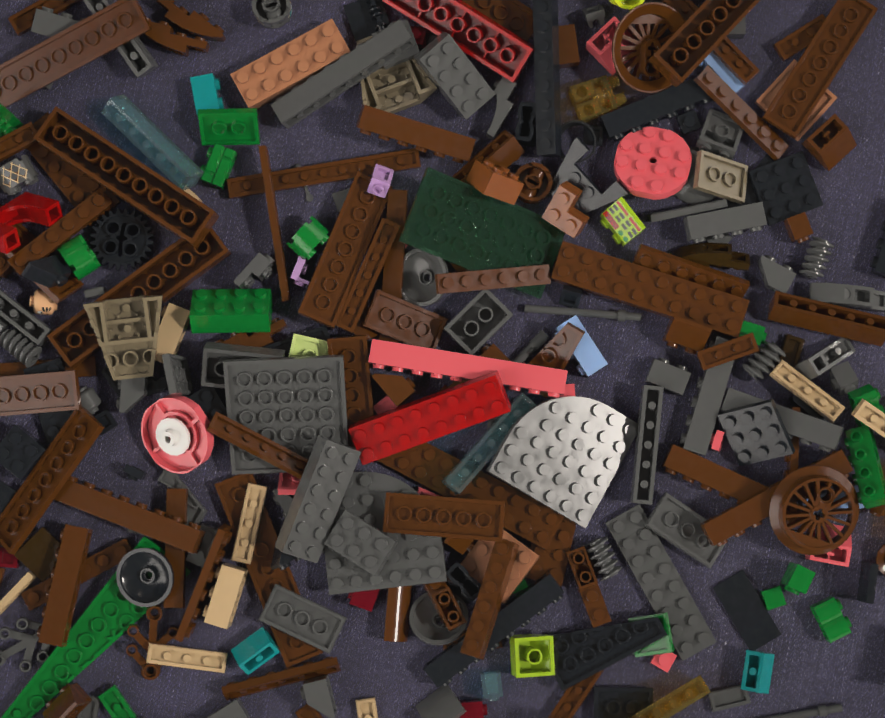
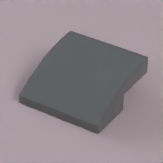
(441, 704)

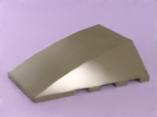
(397, 86)
(127, 333)

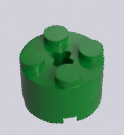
(308, 238)
(79, 257)

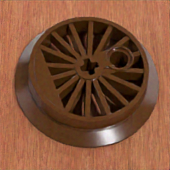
(646, 35)
(798, 540)

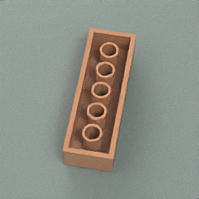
(289, 65)

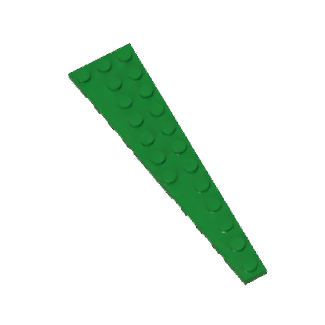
(88, 638)

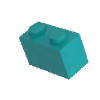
(205, 92)
(255, 651)
(757, 671)

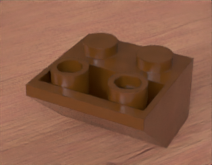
(830, 142)

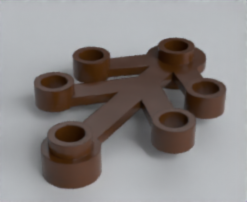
(145, 643)

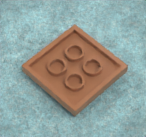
(768, 96)
(478, 559)

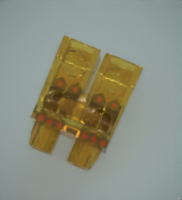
(596, 97)

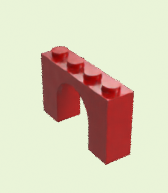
(25, 208)

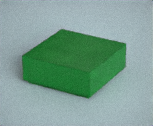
(773, 597)

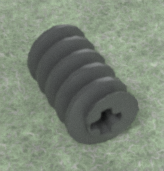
(816, 258)
(20, 347)
(763, 360)
(603, 558)

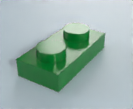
(116, 704)

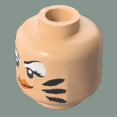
(42, 303)

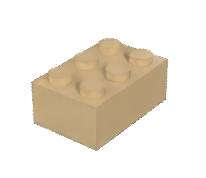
(225, 595)

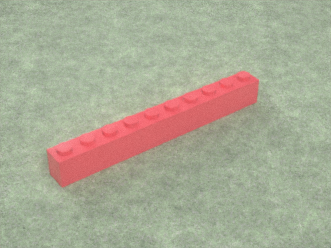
(466, 366)

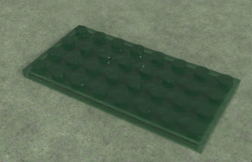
(478, 230)

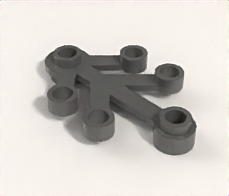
(27, 641)

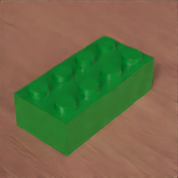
(231, 310)

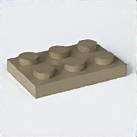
(720, 177)

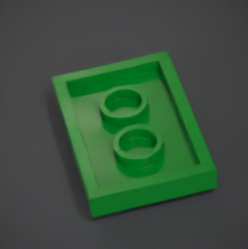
(229, 126)

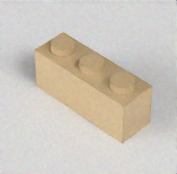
(171, 330)

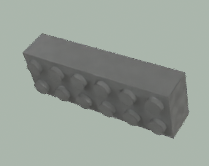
(317, 499)

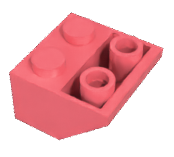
(601, 45)
(838, 556)

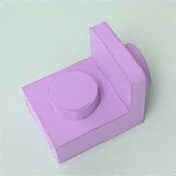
(380, 181)
(299, 270)

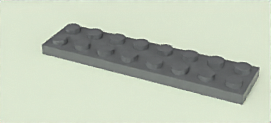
(660, 581)

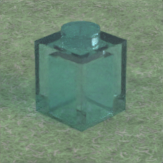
(491, 685)

